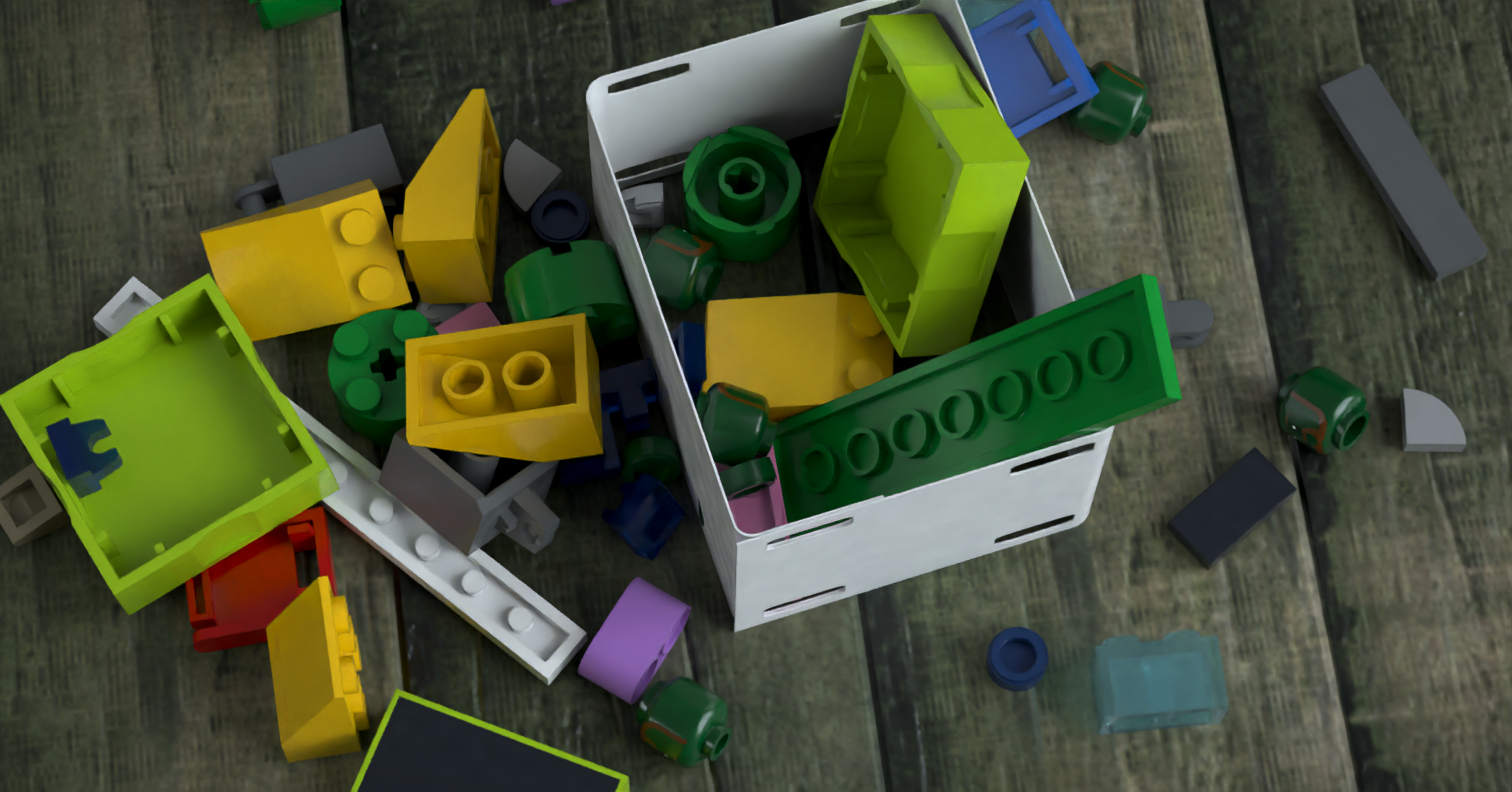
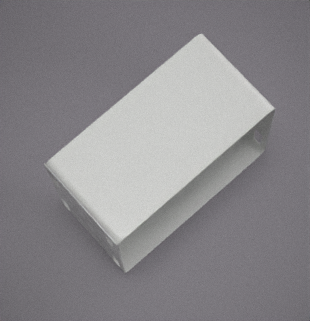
(790, 85)

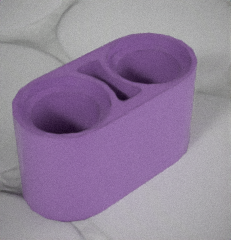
(634, 640)

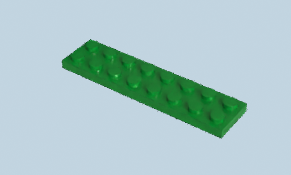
(983, 403)

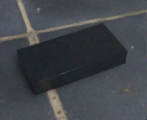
(1231, 508)

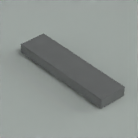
(1402, 172)

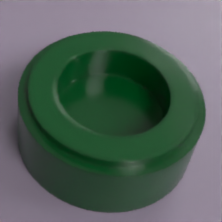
(651, 456)
(747, 478)

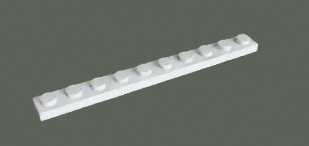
(470, 585)

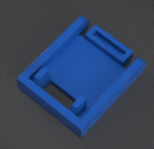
(1018, 71)

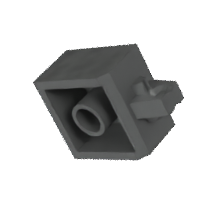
(472, 494)

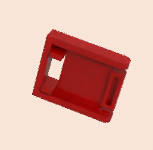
(255, 584)

